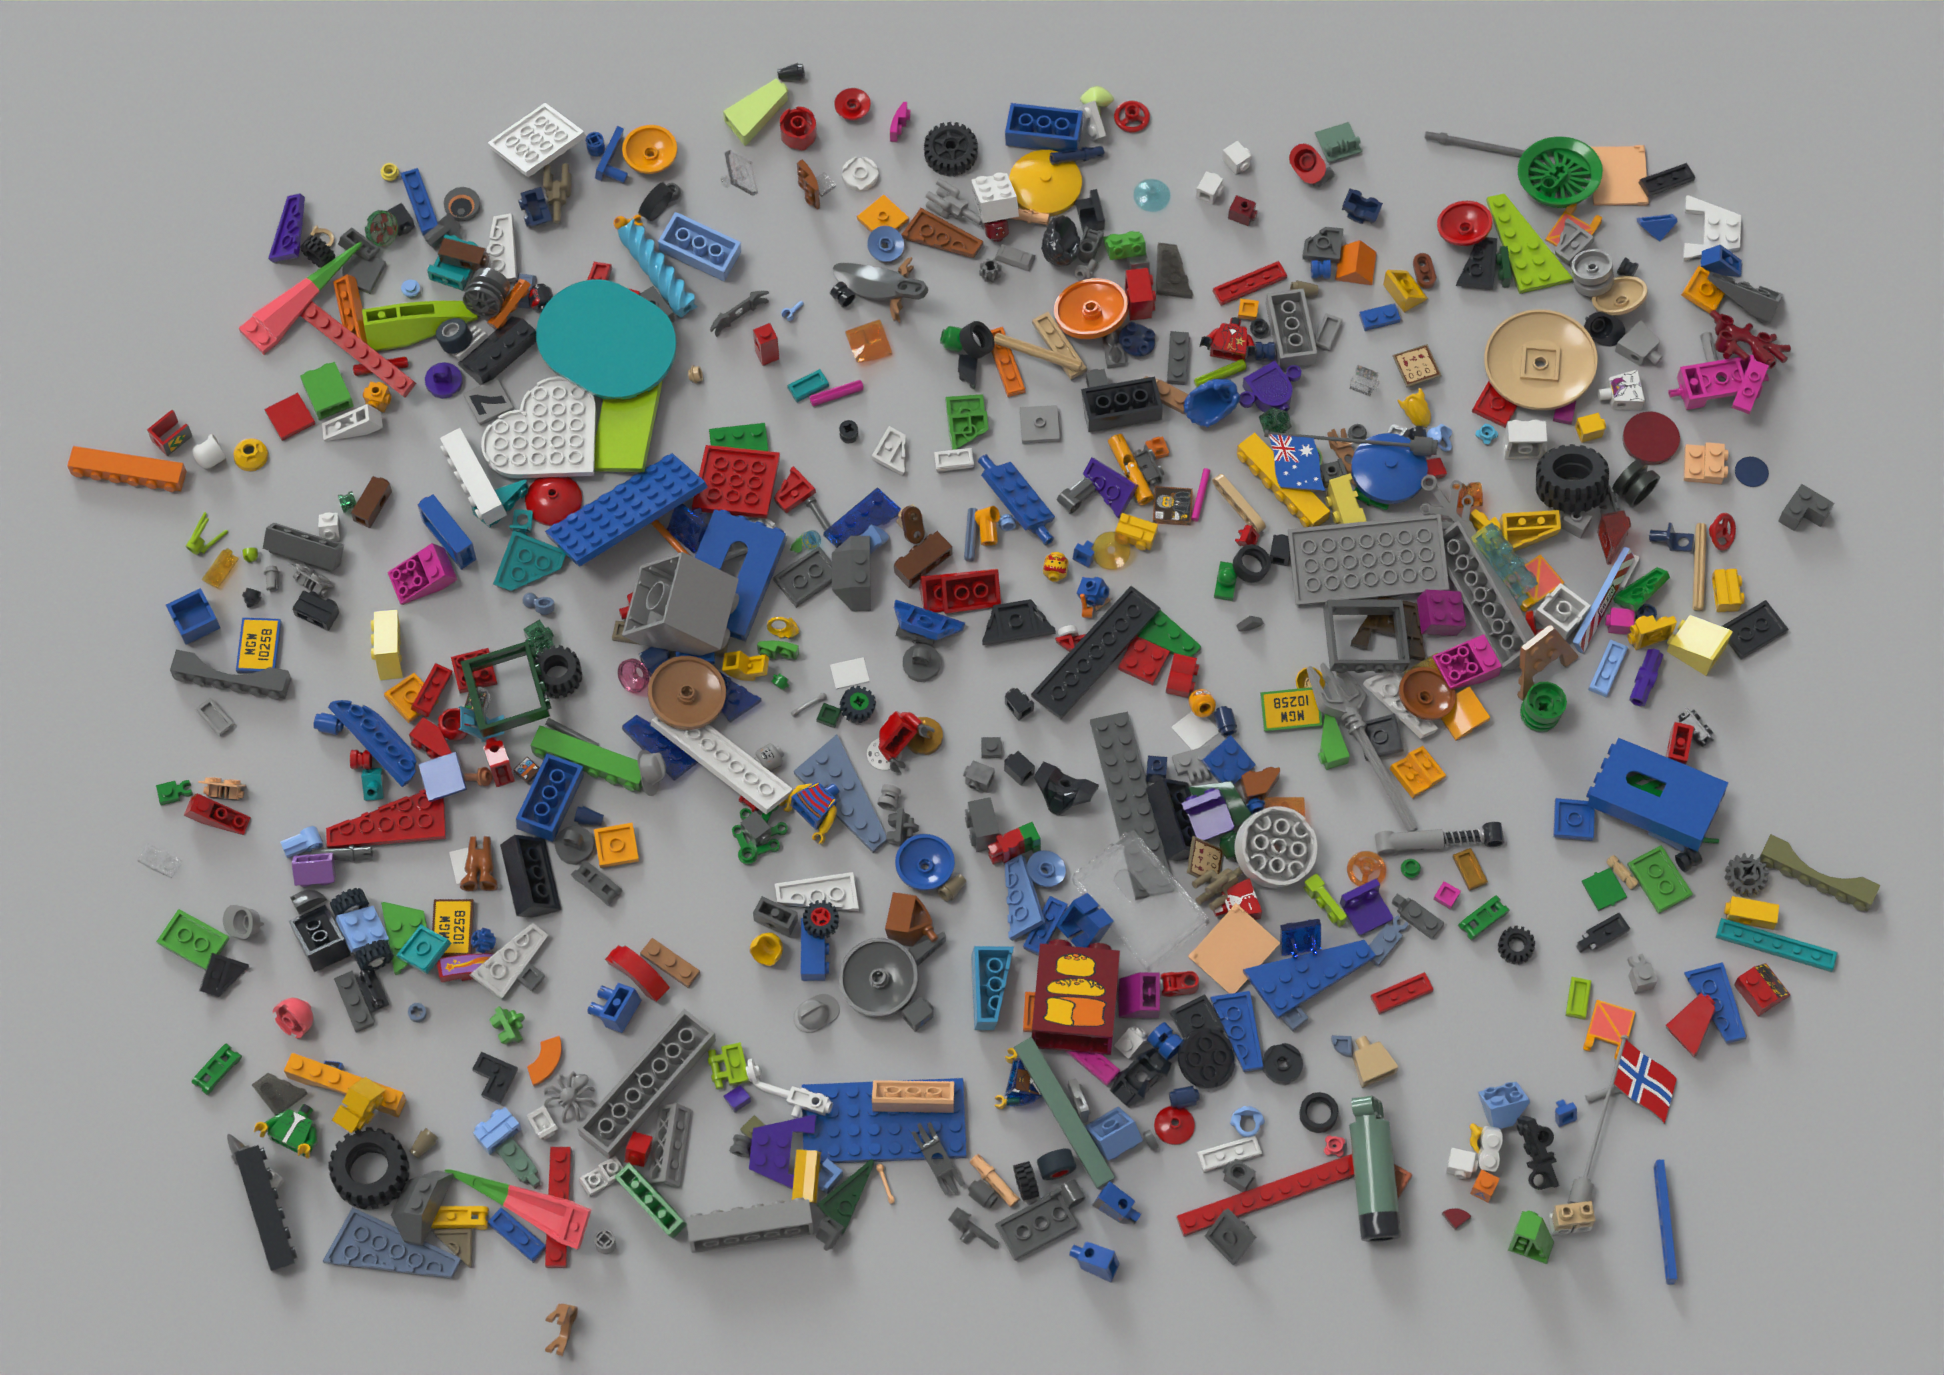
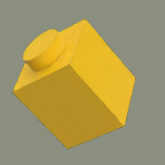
(1590, 427)

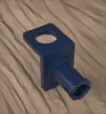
(1672, 538)

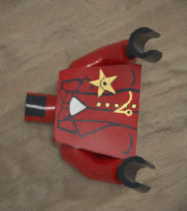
(1230, 341)

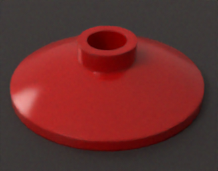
(852, 97)
(1174, 1134)

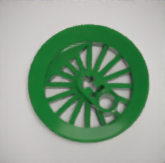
(1582, 164)

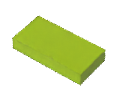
(1578, 998)

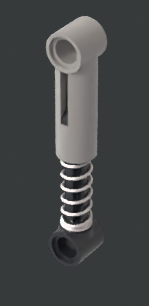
(1390, 843)

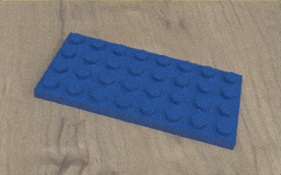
(626, 509)
(858, 1134)

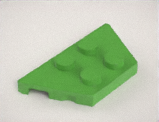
(400, 926)

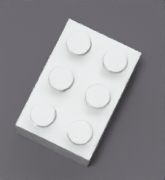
(994, 197)

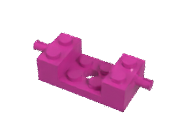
(1699, 381)

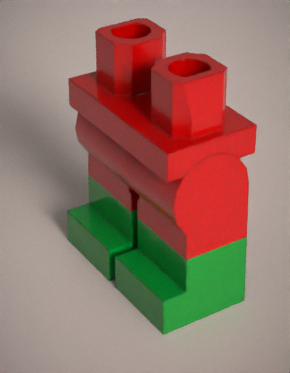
(1015, 843)

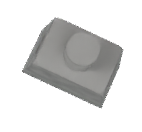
(1639, 345)

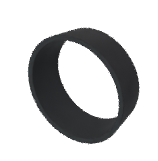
(656, 202)

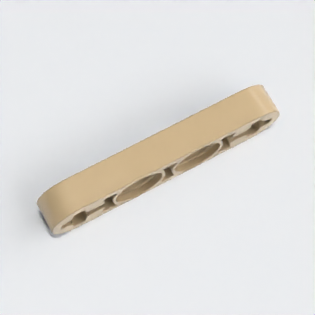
(1238, 503)

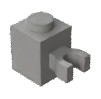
(1641, 976)

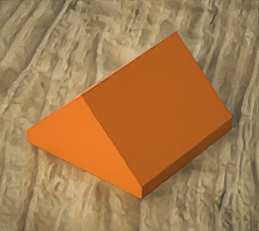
(1356, 263)

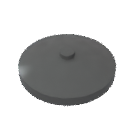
(878, 977)

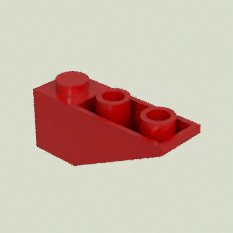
(429, 738)
(216, 814)

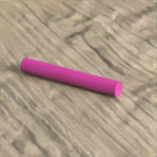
(1200, 495)

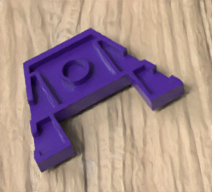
(772, 1148)

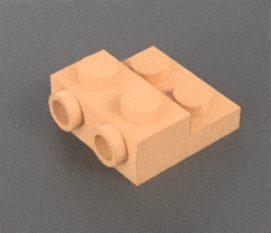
(1705, 463)

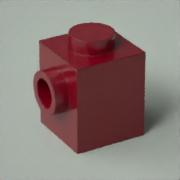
(1242, 210)

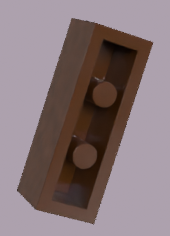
(922, 559)

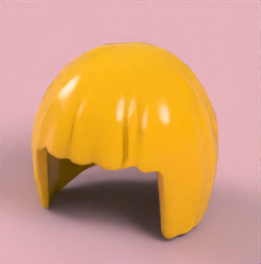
(766, 948)

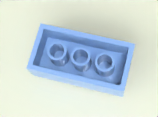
(699, 246)

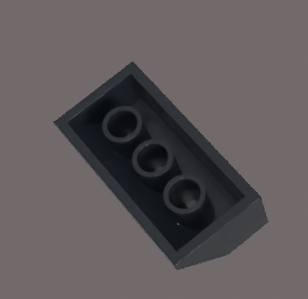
(499, 350)
(1121, 404)
(1171, 818)
(530, 876)

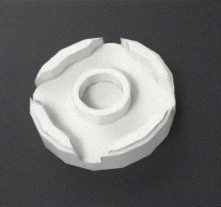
(860, 174)

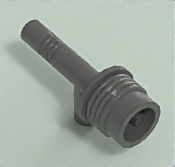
(960, 1218)

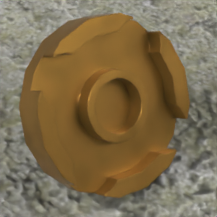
(923, 745)

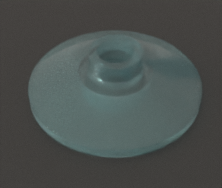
(1151, 201)

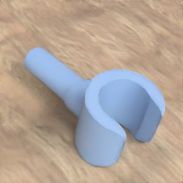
(791, 311)

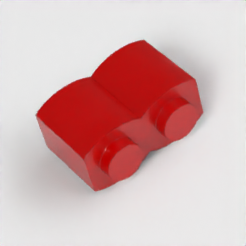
(1181, 675)

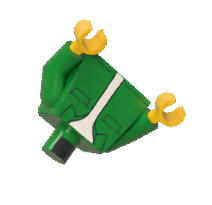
(291, 1130)

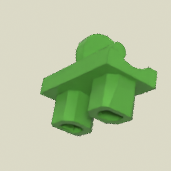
(511, 1022)

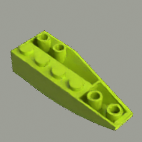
(409, 322)

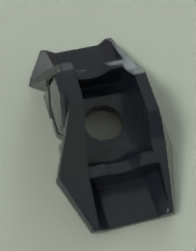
(1062, 790)
(1126, 1085)

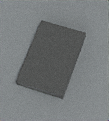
(805, 577)

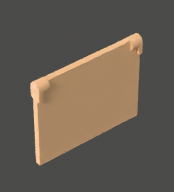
(1621, 175)
(1233, 946)

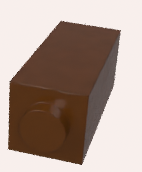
(463, 255)
(371, 501)

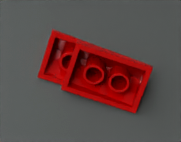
(960, 591)

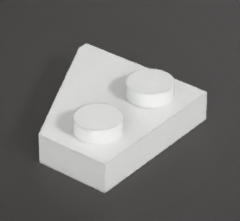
(1092, 120)

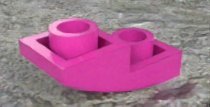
(899, 121)

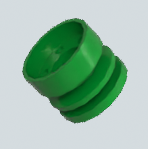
(1544, 697)

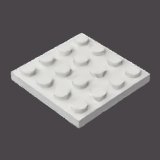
(536, 140)

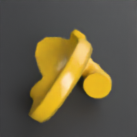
(789, 631)
(1475, 1135)

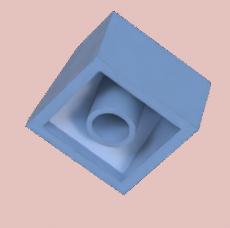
(1114, 1133)

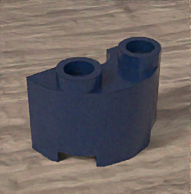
(535, 207)
(1360, 208)

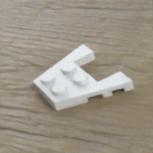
(1719, 228)

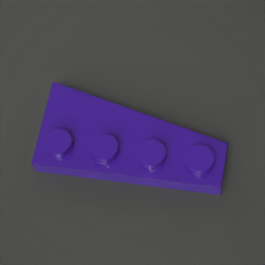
(288, 234)

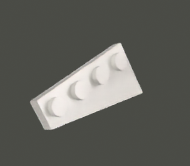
(1385, 688)

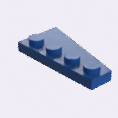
(1714, 982)
(1239, 1024)

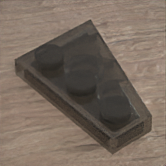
(1170, 273)

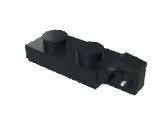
(1603, 933)

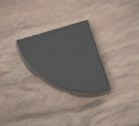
(1249, 623)

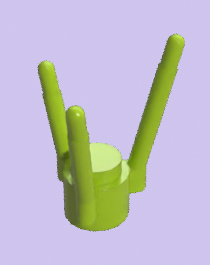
(196, 543)

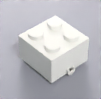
(1525, 439)
(1562, 611)

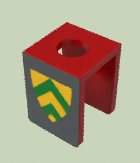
(175, 440)

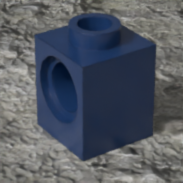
(1156, 768)

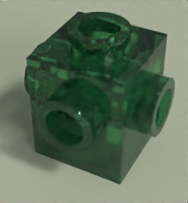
(1275, 420)
(538, 636)

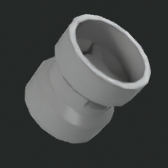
(889, 797)
(605, 1246)

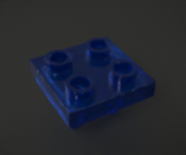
(688, 526)
(1300, 937)

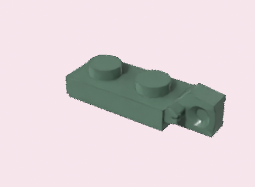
(518, 1162)

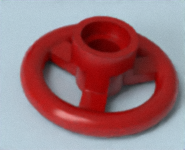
(1132, 107)
(1719, 530)

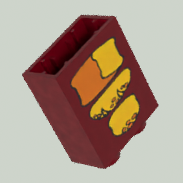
(1075, 997)

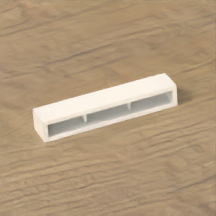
(473, 477)

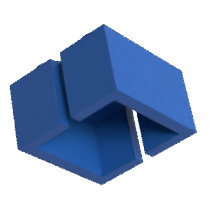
(193, 616)
(1085, 916)

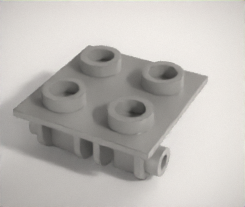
(306, 577)

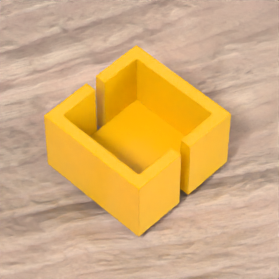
(360, 1103)

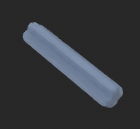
(970, 540)

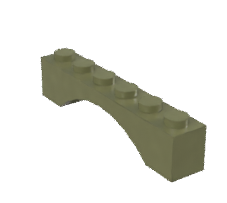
(1855, 891)

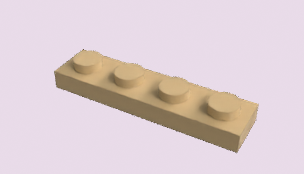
(1057, 341)

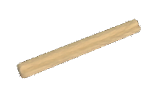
(1038, 352)
(1699, 566)

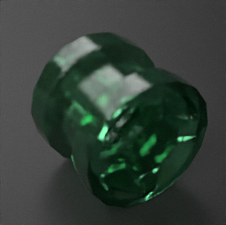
(347, 501)

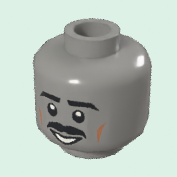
(769, 757)

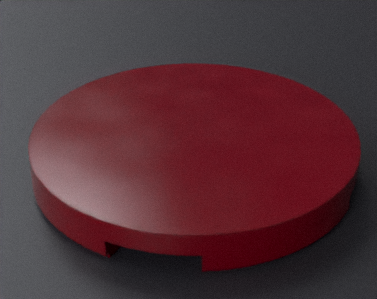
(1651, 437)

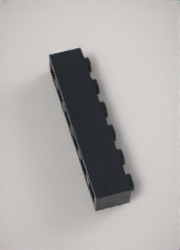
(264, 1207)

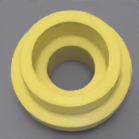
(389, 167)

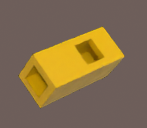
(1752, 912)

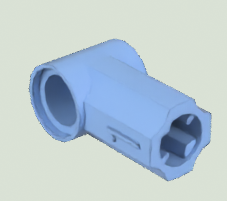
(305, 841)

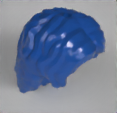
(1211, 402)

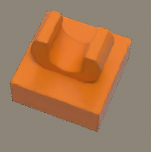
(1158, 446)

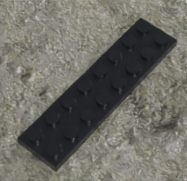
(1095, 652)

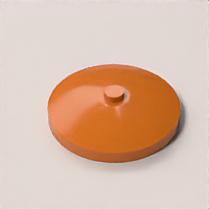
(1091, 308)

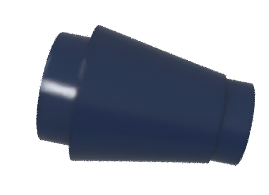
(587, 816)

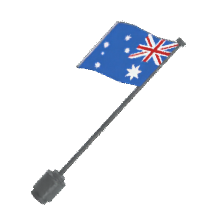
(1298, 459)

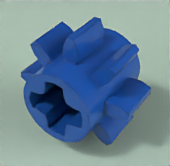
(483, 940)

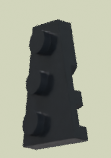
(1480, 266)

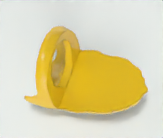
(1417, 409)

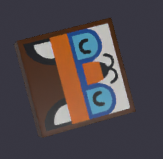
(526, 770)

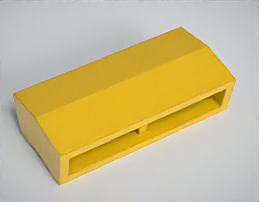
(806, 1175)

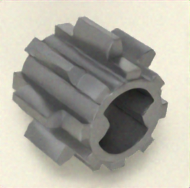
(990, 265)

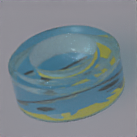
(811, 539)

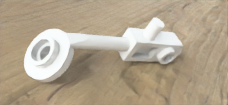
(795, 1097)

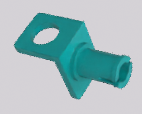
(523, 529)
(372, 784)

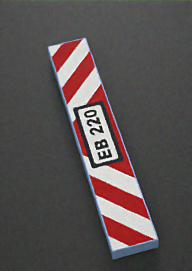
(1603, 599)

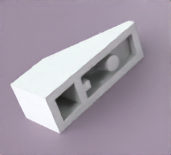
(353, 423)

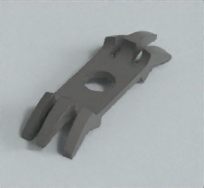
(724, 319)
(945, 1168)

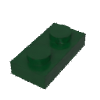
(1504, 273)

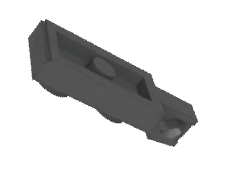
(1417, 916)

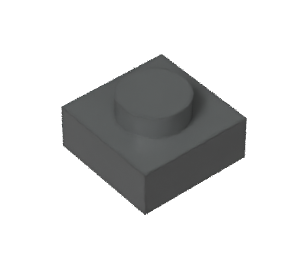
(990, 747)
(530, 977)

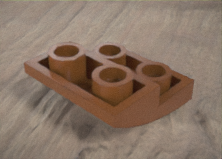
(808, 183)

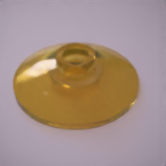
(1118, 557)

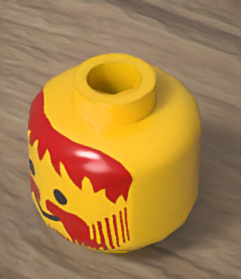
(1055, 566)

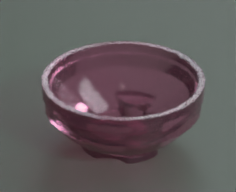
(629, 678)

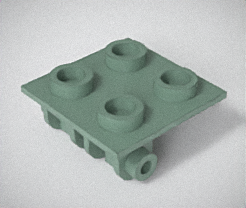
(1338, 142)

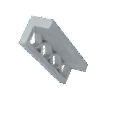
(673, 1145)

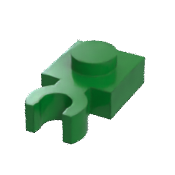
(170, 791)

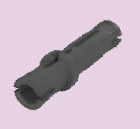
(347, 853)

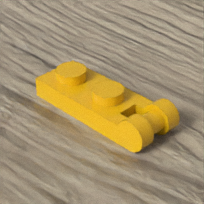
(461, 1217)

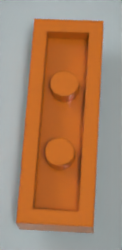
(510, 304)

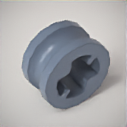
(420, 1007)

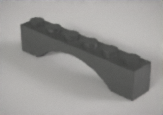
(268, 682)

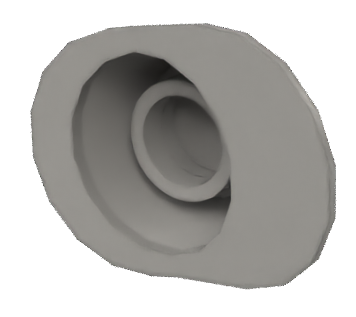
(652, 770)
(241, 921)
(816, 1013)

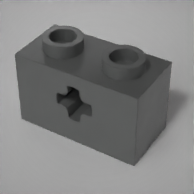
(775, 916)

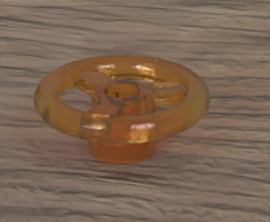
(1366, 862)

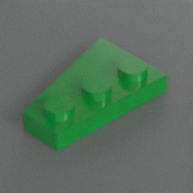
(1169, 636)

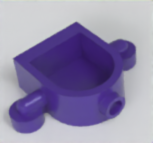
(1269, 387)

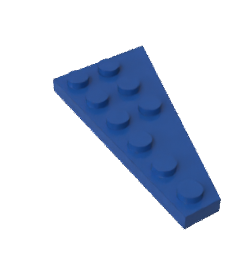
(1294, 981)

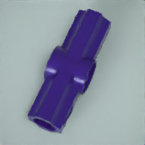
(1646, 677)

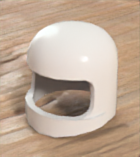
(208, 453)

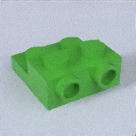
(1125, 245)

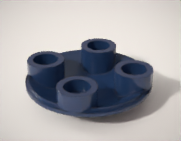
(1137, 339)

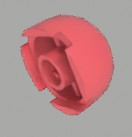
(294, 1016)

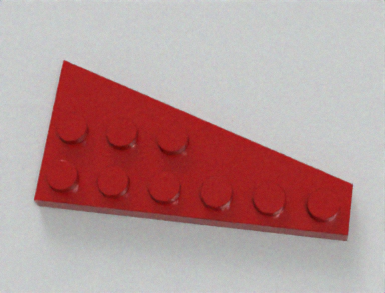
(396, 822)

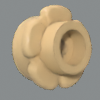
(695, 374)

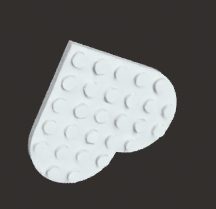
(546, 436)

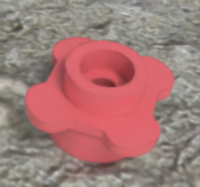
(1330, 1141)

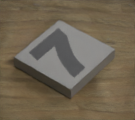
(488, 401)

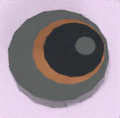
(462, 203)

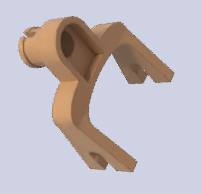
(567, 1315)

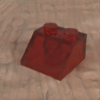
(1612, 533)

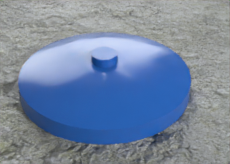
(1387, 471)

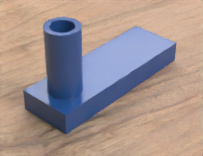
(604, 166)

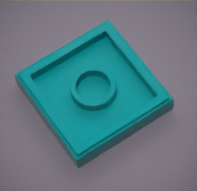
(423, 949)

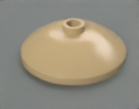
(1623, 297)

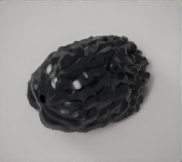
(1061, 241)

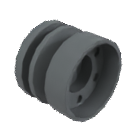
(486, 292)

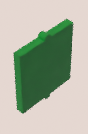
(1604, 889)

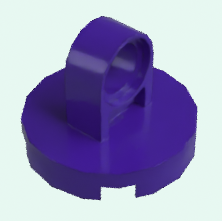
(443, 380)

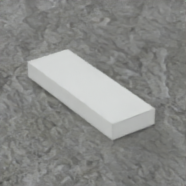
(1221, 1155)

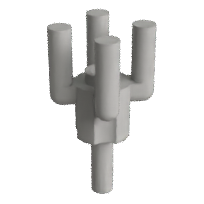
(951, 203)

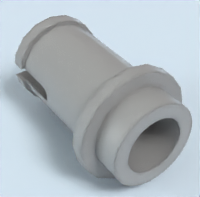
(271, 578)

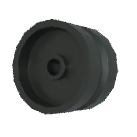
(1636, 482)

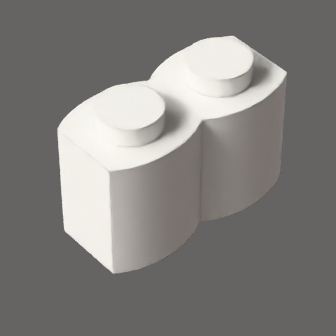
(1491, 1143)

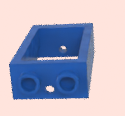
(447, 531)

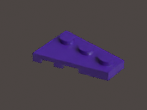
(1111, 485)

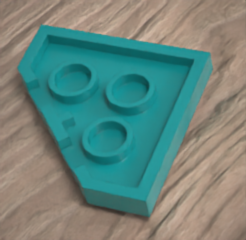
(527, 561)

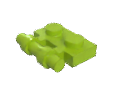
(734, 1064)

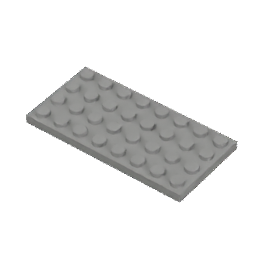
(1368, 559)

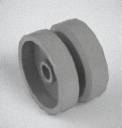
(1592, 272)

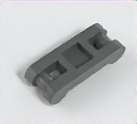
(596, 882)

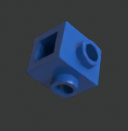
(1094, 590)

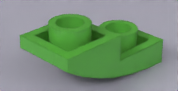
(772, 648)

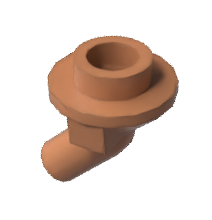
(483, 776)

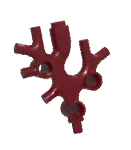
(1729, 335)

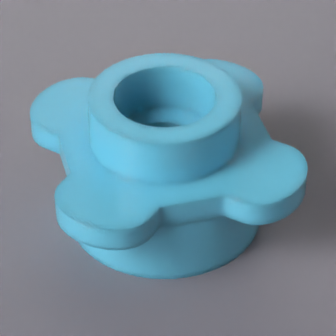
(1486, 428)

